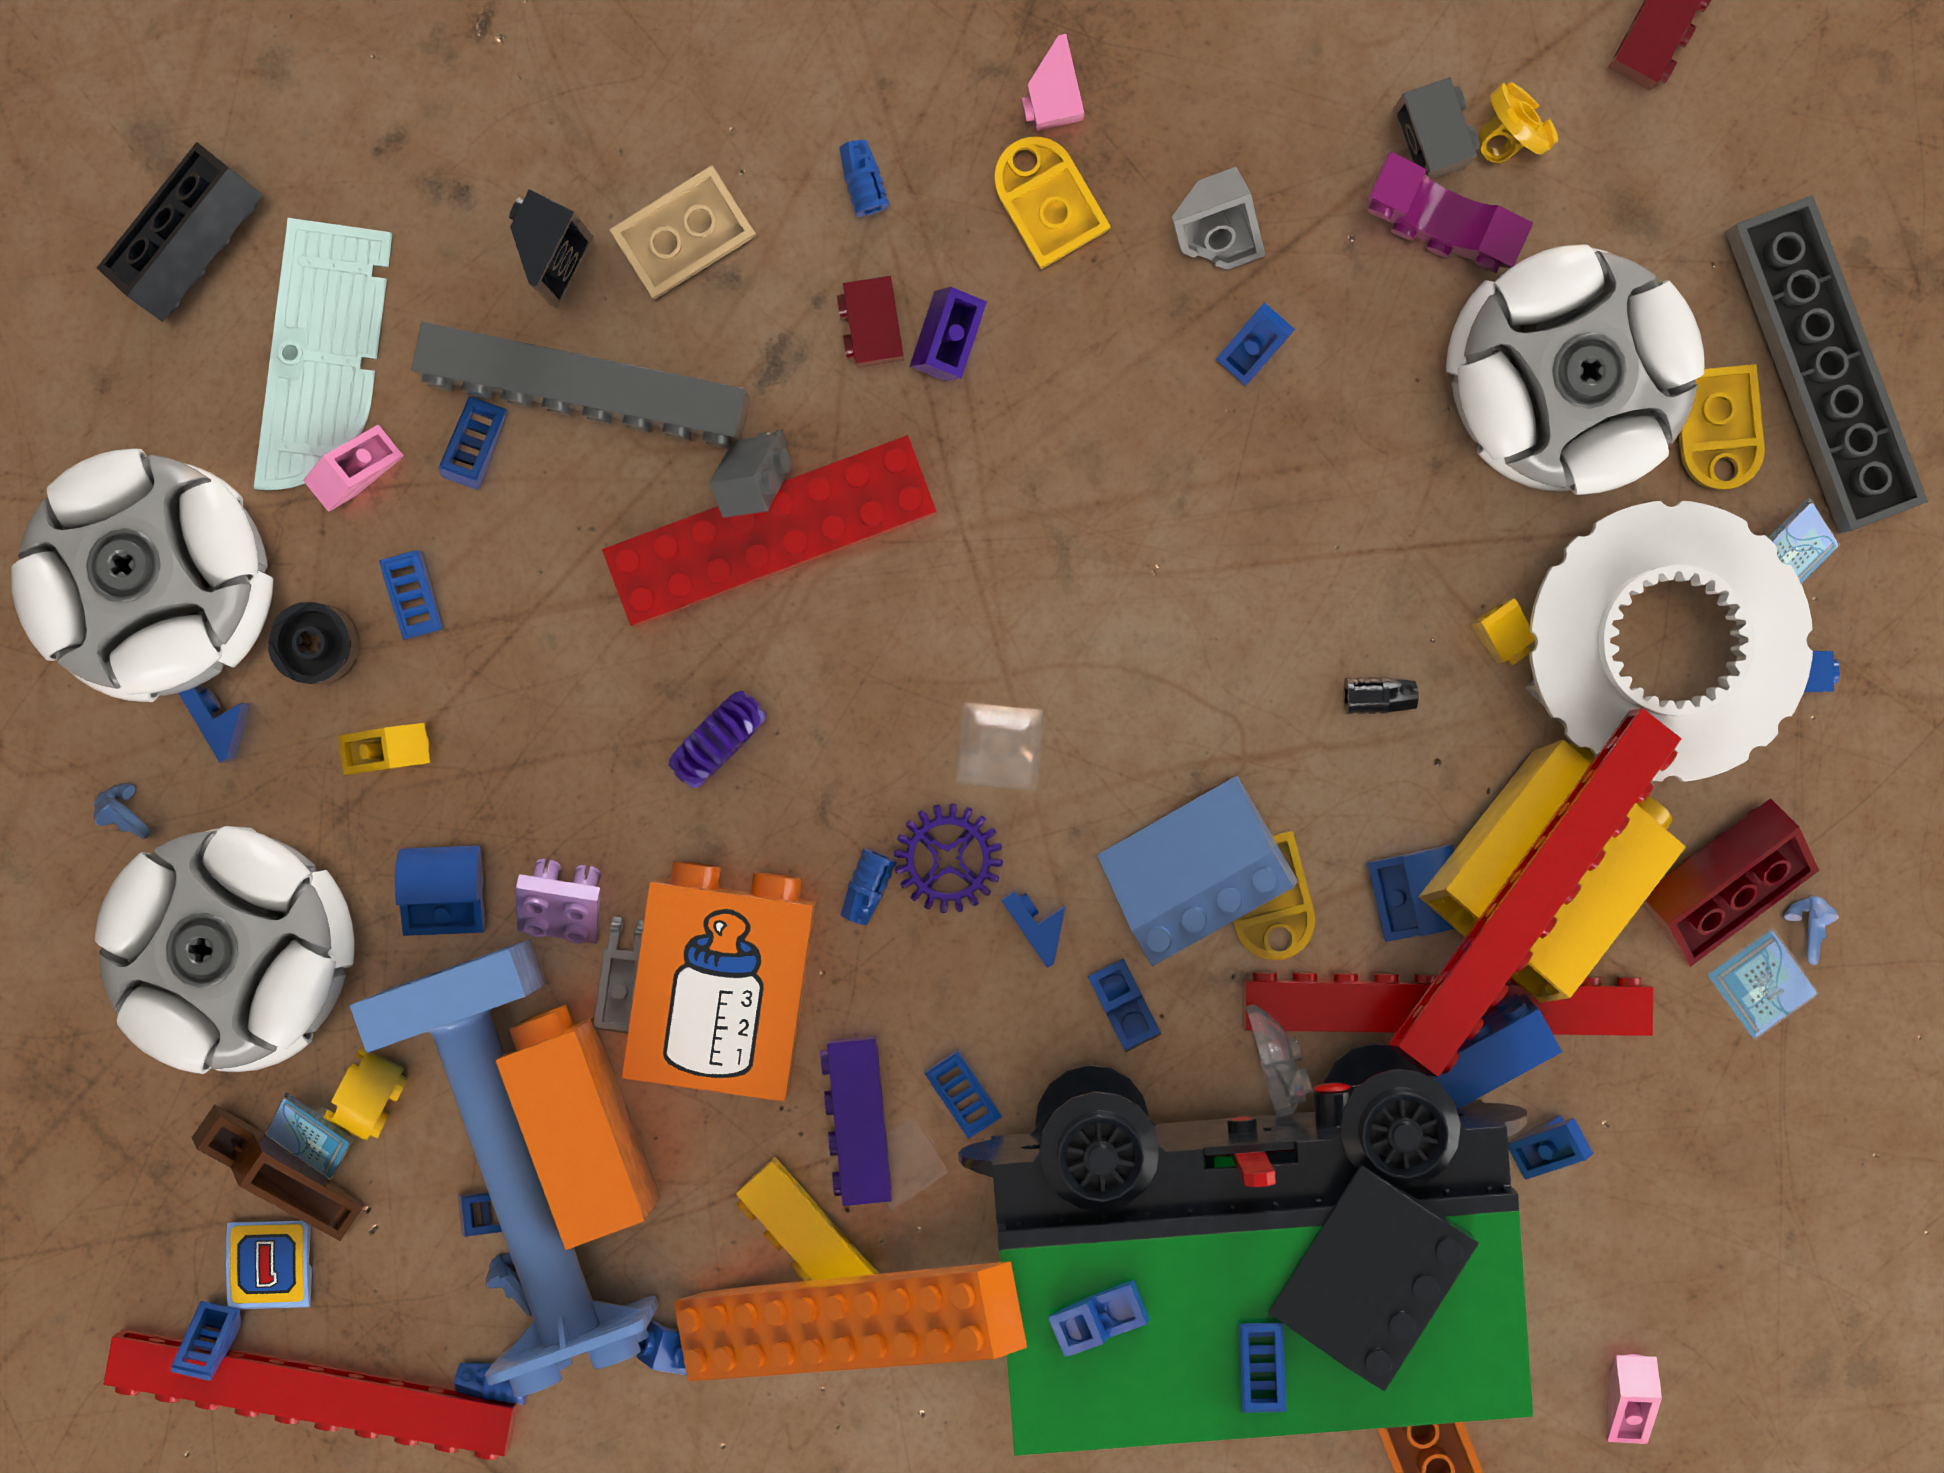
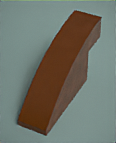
(276, 1173)

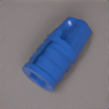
(863, 178)
(867, 886)
(472, 1381)

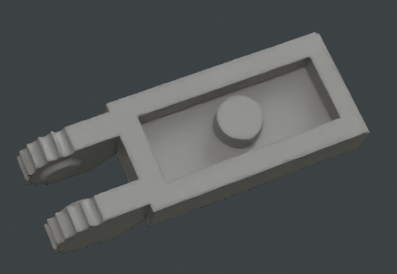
(617, 980)

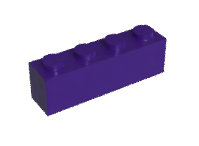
(858, 1121)

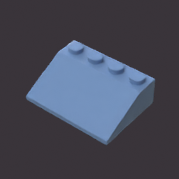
(1196, 870)

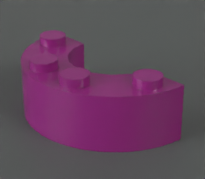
(1445, 219)

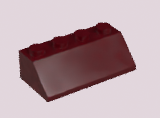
(1731, 881)

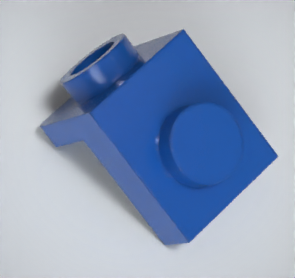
(662, 1349)

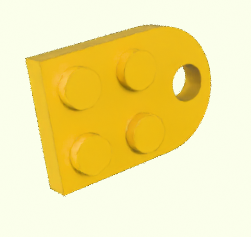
(1049, 202)
(1724, 425)
(1289, 910)

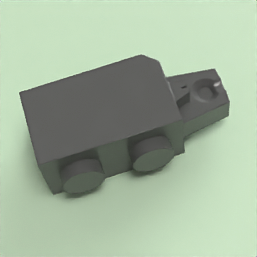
(751, 474)

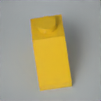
(1504, 632)
(384, 748)

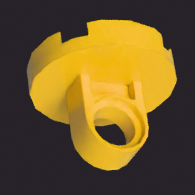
(1518, 122)

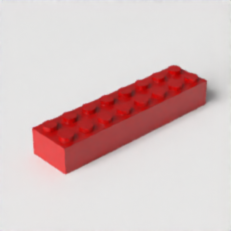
(805, 522)

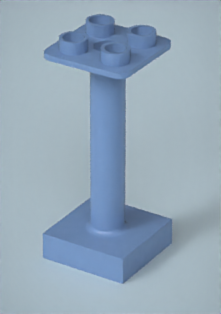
(457, 1013)

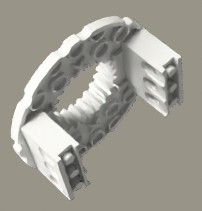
(1661, 543)

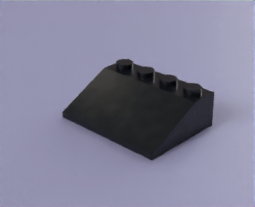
(1373, 1277)

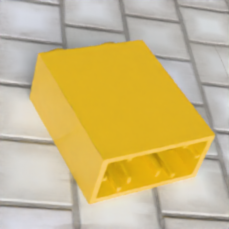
(1608, 893)

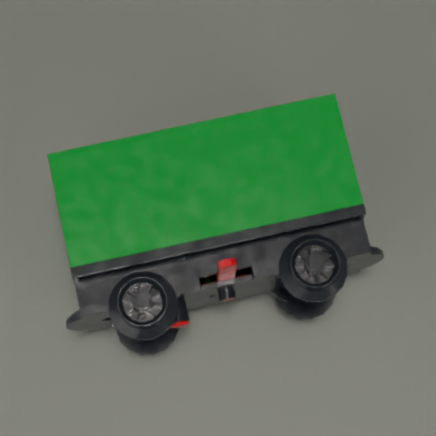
(1211, 1233)

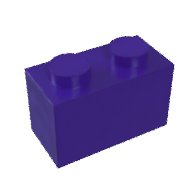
(948, 334)

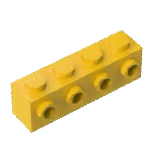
(799, 1226)

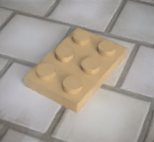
(682, 232)

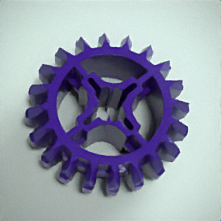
(717, 739)
(925, 884)

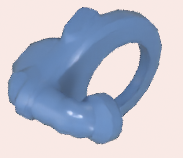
(112, 811)
(1819, 916)
(502, 1276)

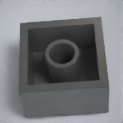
(1436, 128)

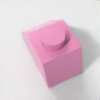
(1054, 90)
(352, 467)
(1633, 1399)

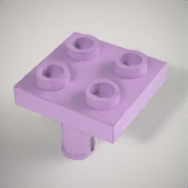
(557, 906)

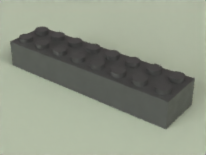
(1826, 365)
(580, 383)

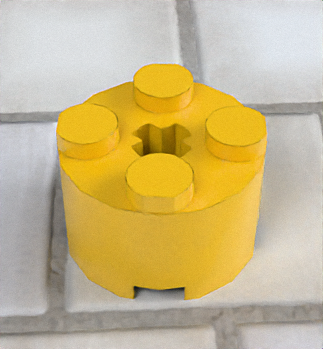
(365, 1094)

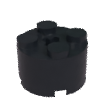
(291, 635)

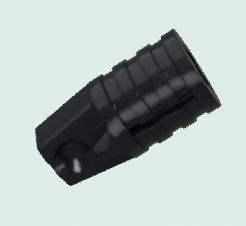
(1379, 695)

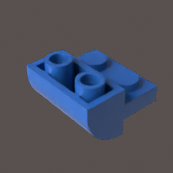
(1396, 888)
(440, 890)

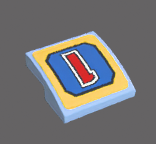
(268, 1265)

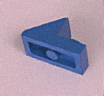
(1255, 344)
(220, 731)
(1041, 935)
(1549, 1147)

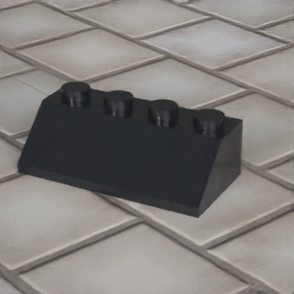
(179, 232)
(549, 243)

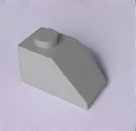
(1219, 221)

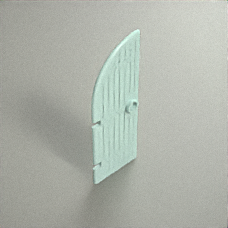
(322, 330)

